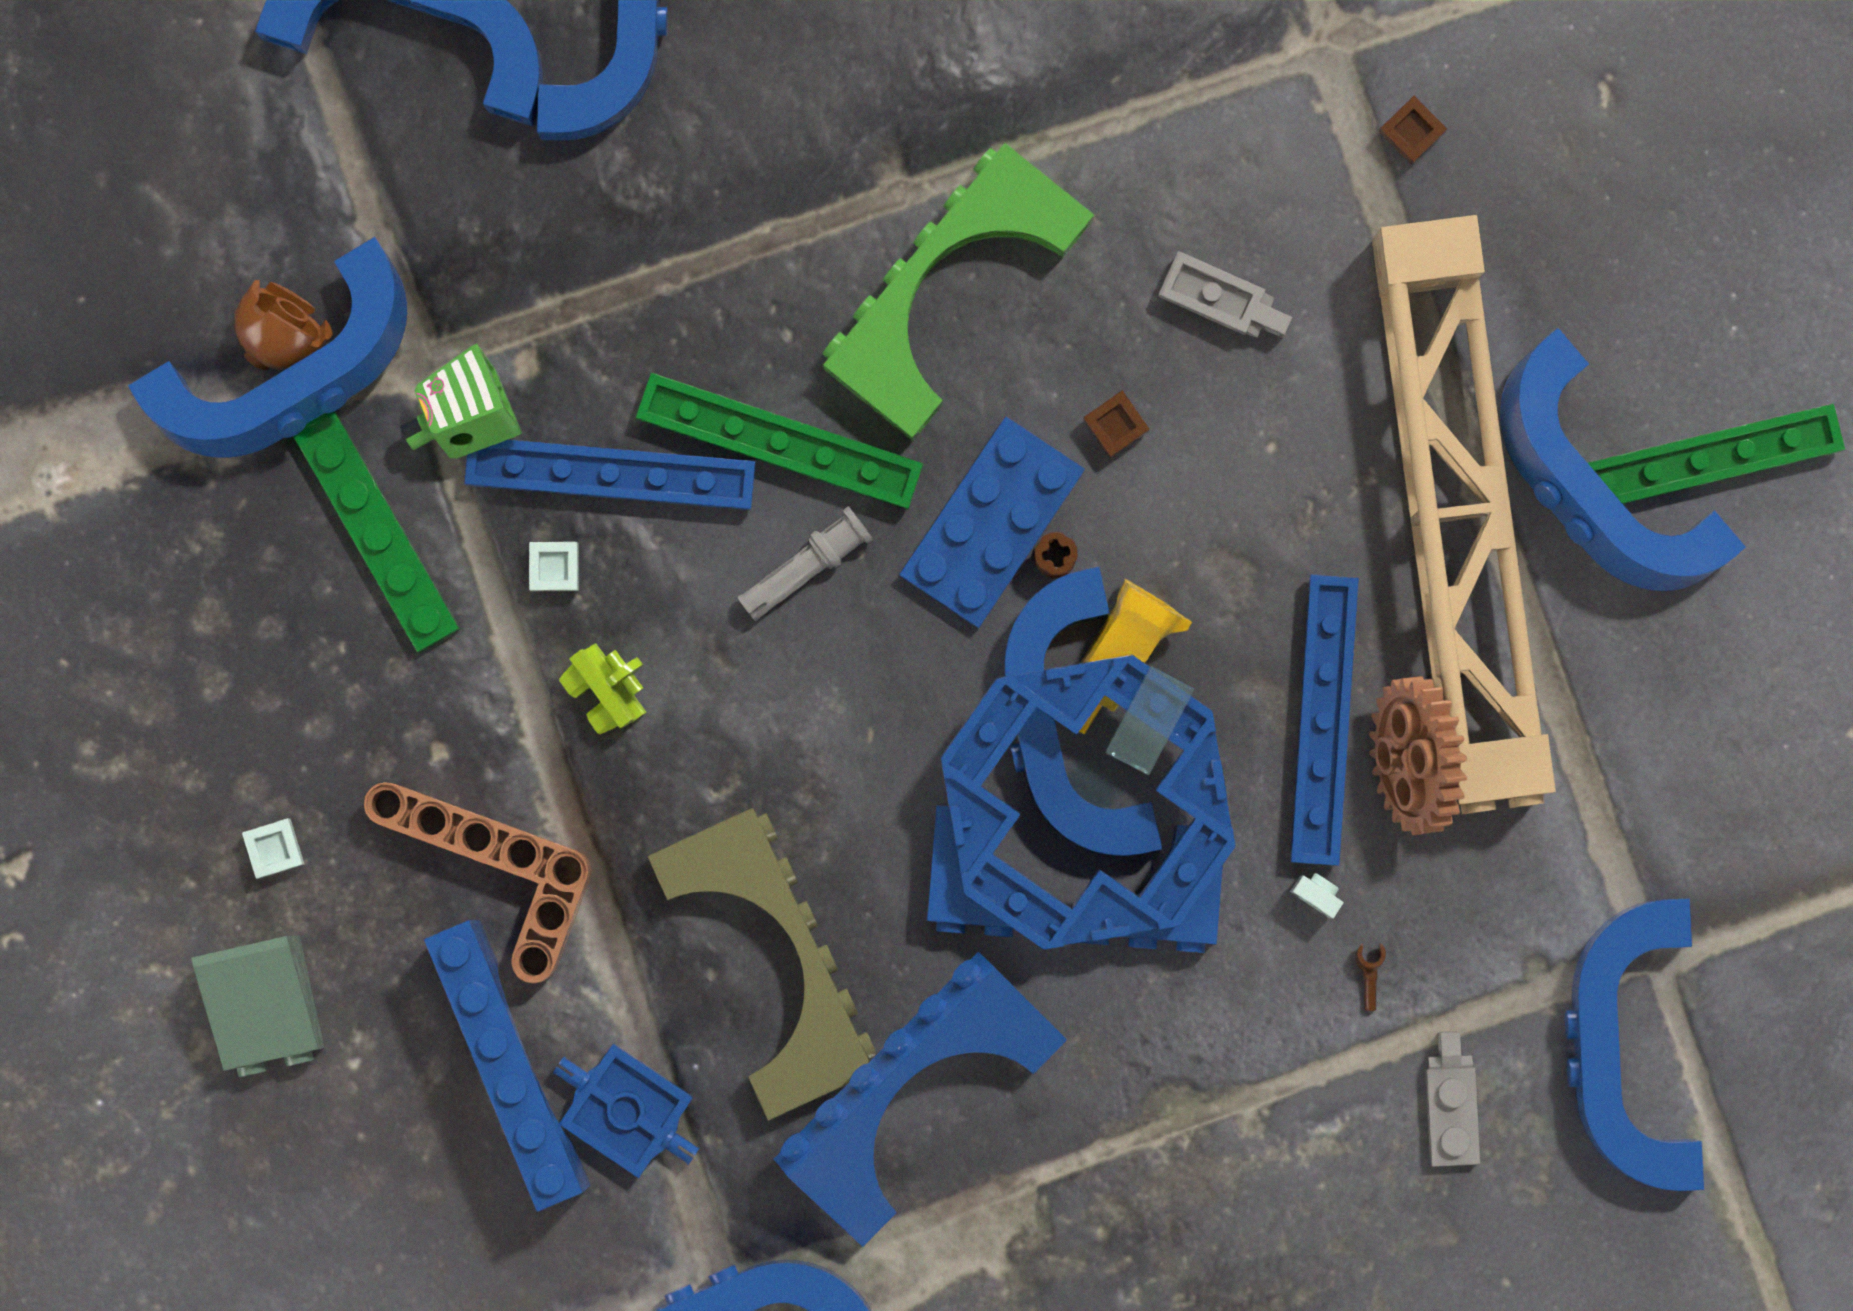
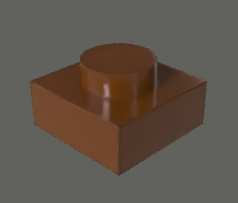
(1412, 130)
(1116, 424)

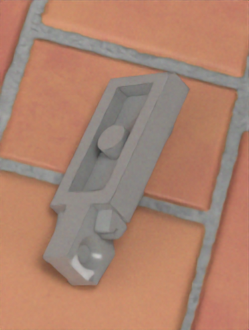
(1222, 298)
(1452, 1105)

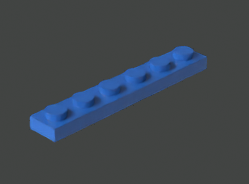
(613, 474)
(1324, 720)

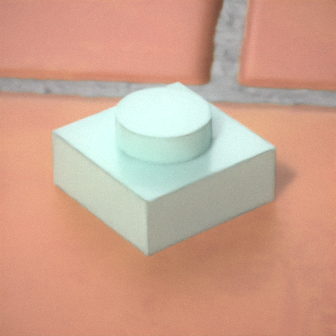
(553, 566)
(273, 848)
(1318, 894)

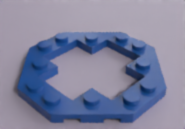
(1105, 905)

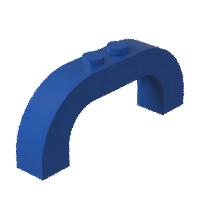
(516, 57)
(599, 104)
(300, 392)
(1579, 495)
(1100, 830)
(1595, 1031)
(769, 1283)

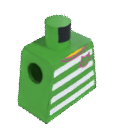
(462, 407)

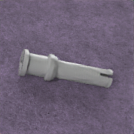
(824, 551)

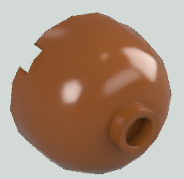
(277, 327)

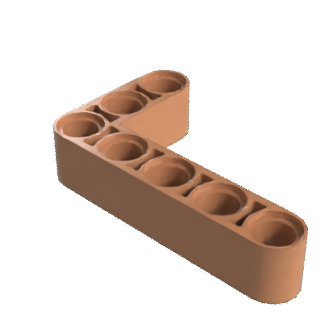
(499, 856)

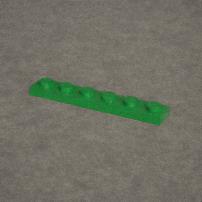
(779, 441)
(1722, 454)
(376, 531)

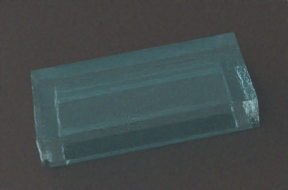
(1149, 720)

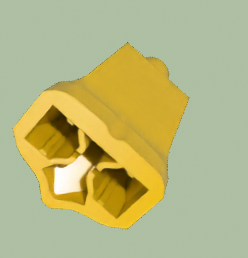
(1132, 628)

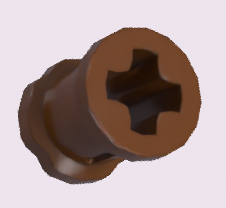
(1047, 567)

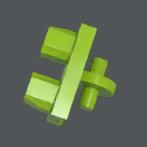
(612, 684)

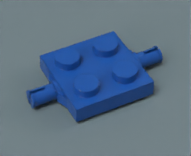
(626, 1110)

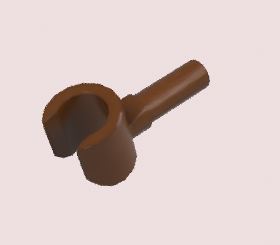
(1370, 975)

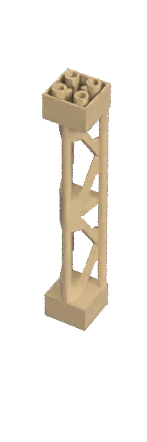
(1428, 259)

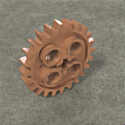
(1417, 755)

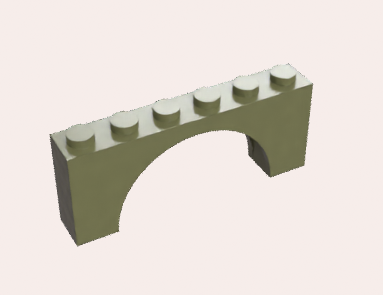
(740, 861)

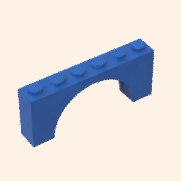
(954, 909)
(478, 1001)
(836, 1148)

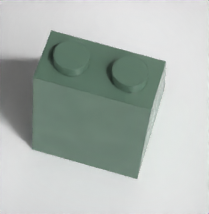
(259, 1004)

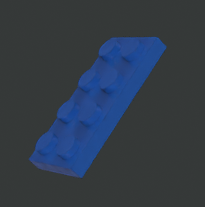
(992, 522)

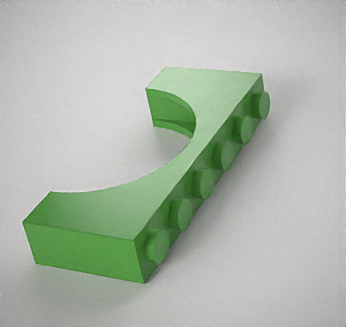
(1003, 201)

